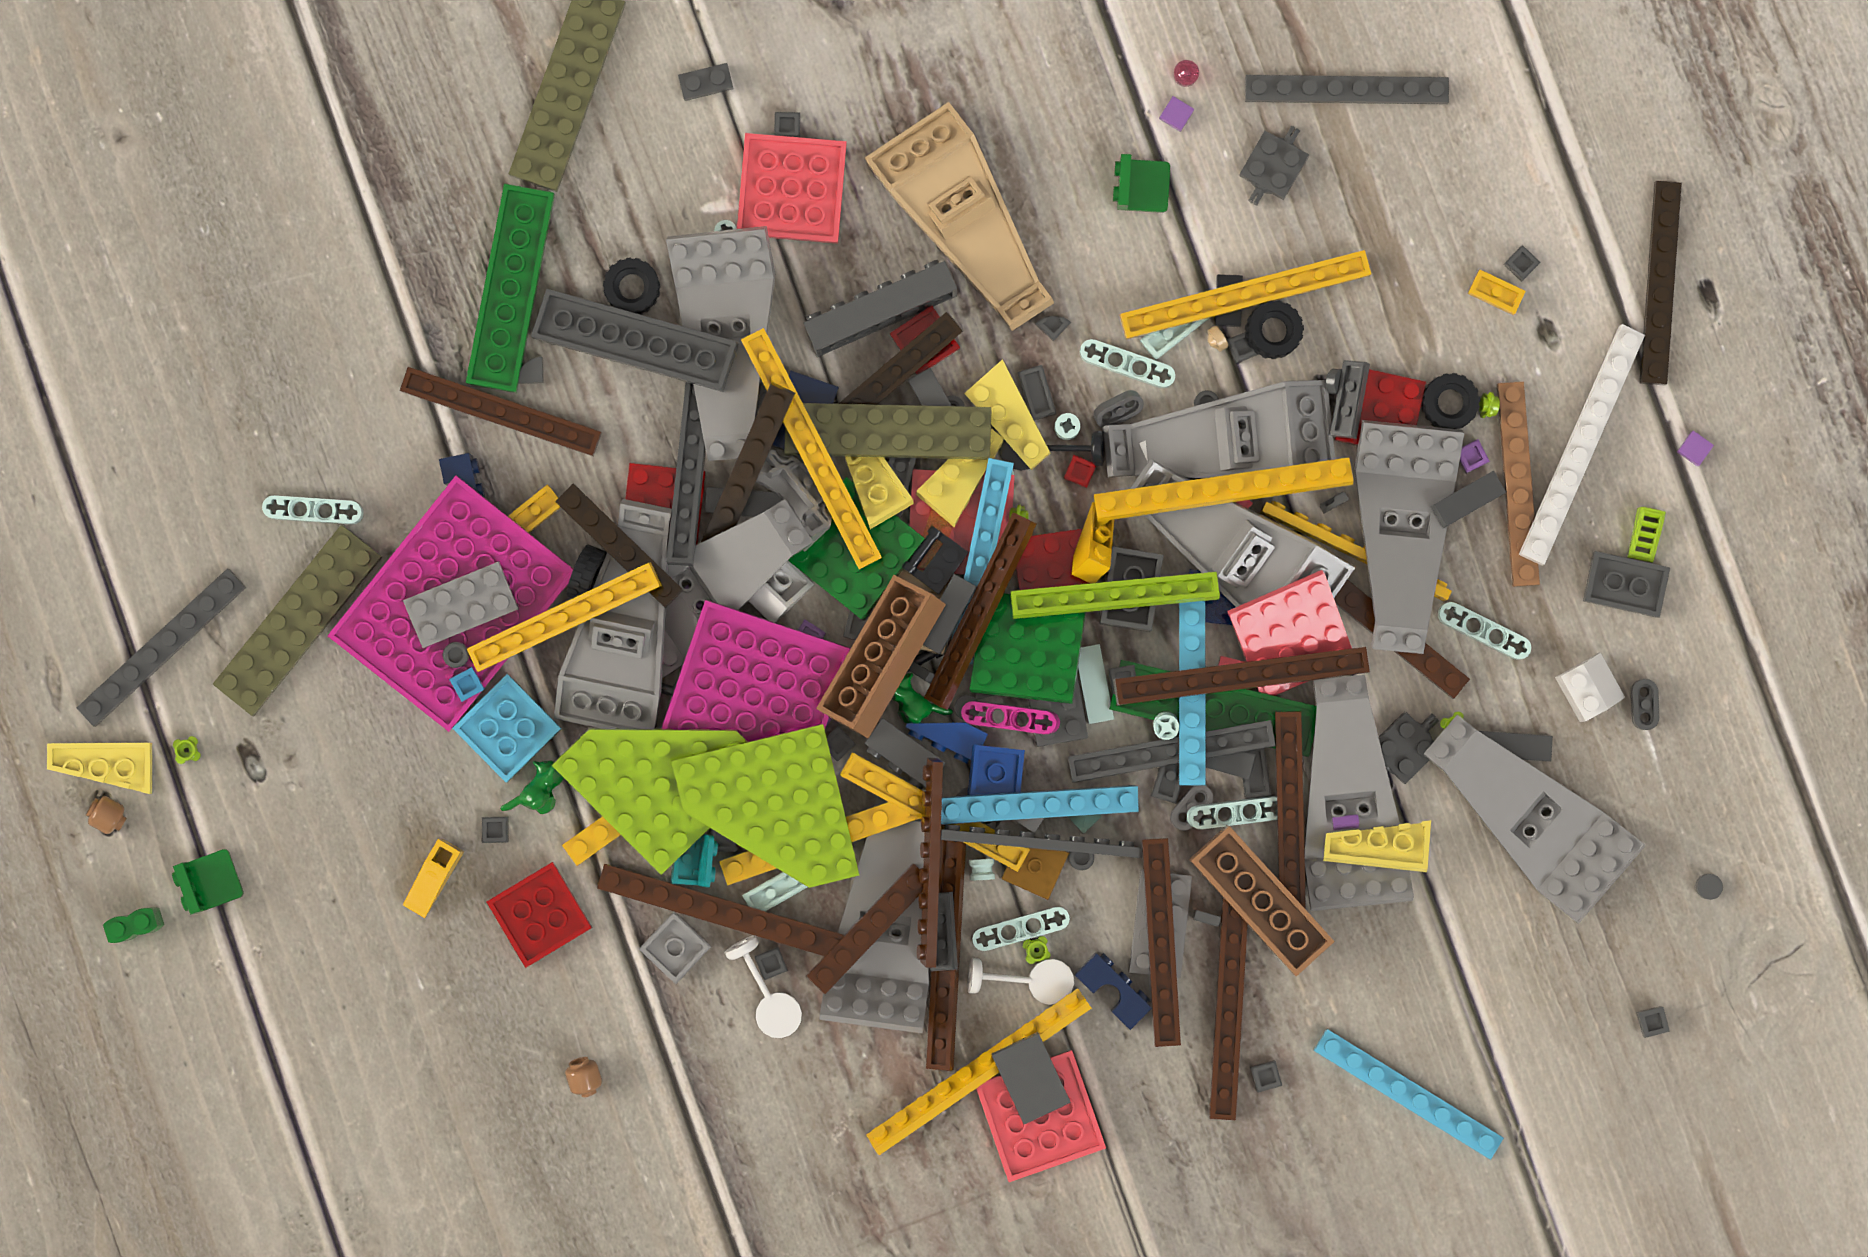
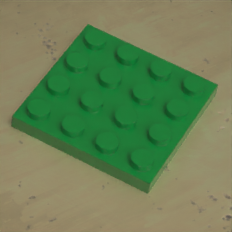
(834, 569)
(1029, 655)

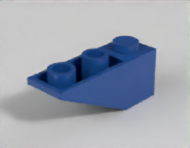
(953, 736)

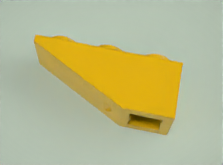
(1094, 548)
(433, 877)

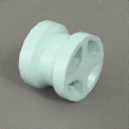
(1065, 430)
(1169, 728)
(981, 869)

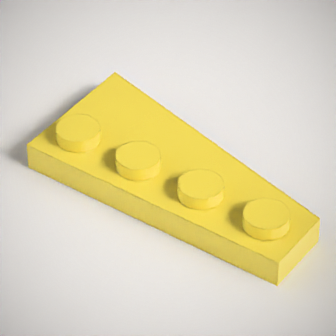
(1009, 414)
(1388, 847)

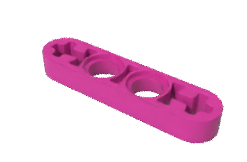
(1010, 717)

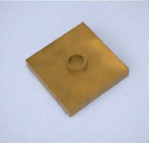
(1038, 871)

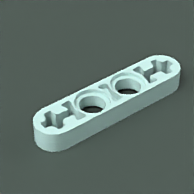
(1128, 360)
(312, 513)
(1486, 627)
(1236, 809)
(1020, 926)

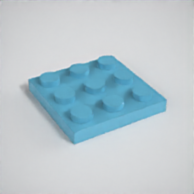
(507, 728)

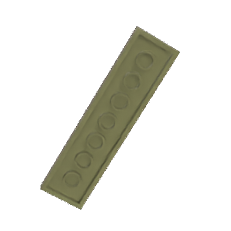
(566, 91)
(900, 431)
(297, 620)

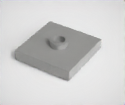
(675, 947)

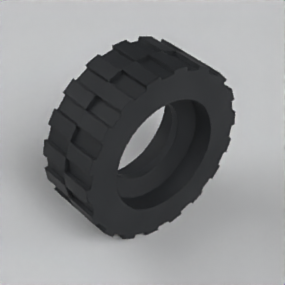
(636, 267)
(1293, 329)
(1450, 382)
(585, 571)

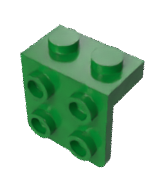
(1141, 185)
(207, 881)

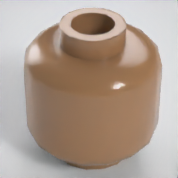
(106, 815)
(583, 1076)

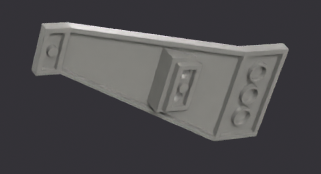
(722, 282)
(1278, 429)
(1403, 474)
(1222, 540)
(729, 572)
(610, 678)
(1345, 776)
(1573, 850)
(888, 981)

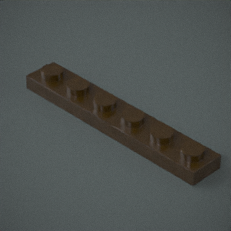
(905, 362)
(615, 541)

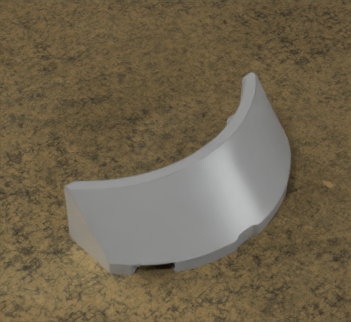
(797, 487)

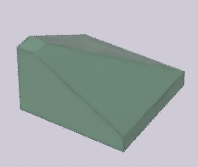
(1084, 822)

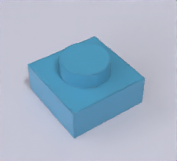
(467, 684)

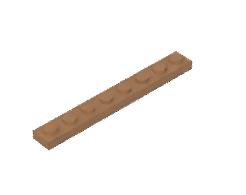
(1517, 479)

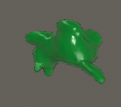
(912, 705)
(538, 792)

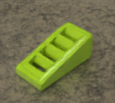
(1655, 536)

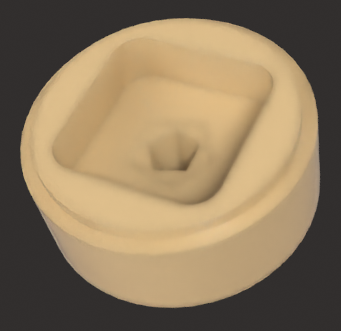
(1217, 339)

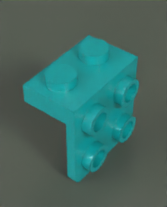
(695, 864)

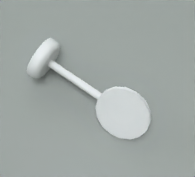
(1047, 981)
(778, 1012)

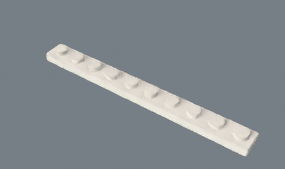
(1581, 444)

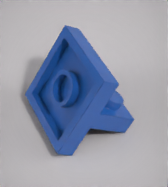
(995, 770)

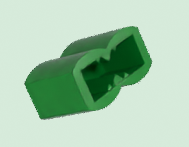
(130, 926)

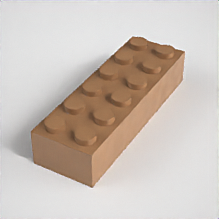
(881, 656)
(1261, 900)

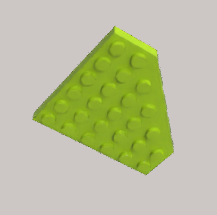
(634, 784)
(775, 802)

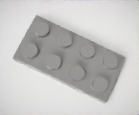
(461, 604)
(1180, 903)

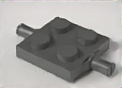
(1274, 165)
(1405, 745)

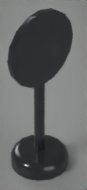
(1096, 448)

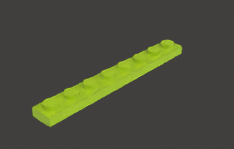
(1115, 595)

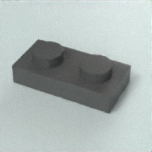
(705, 81)

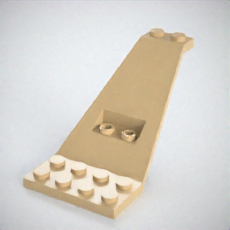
(934, 171)

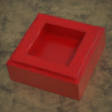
(1080, 471)

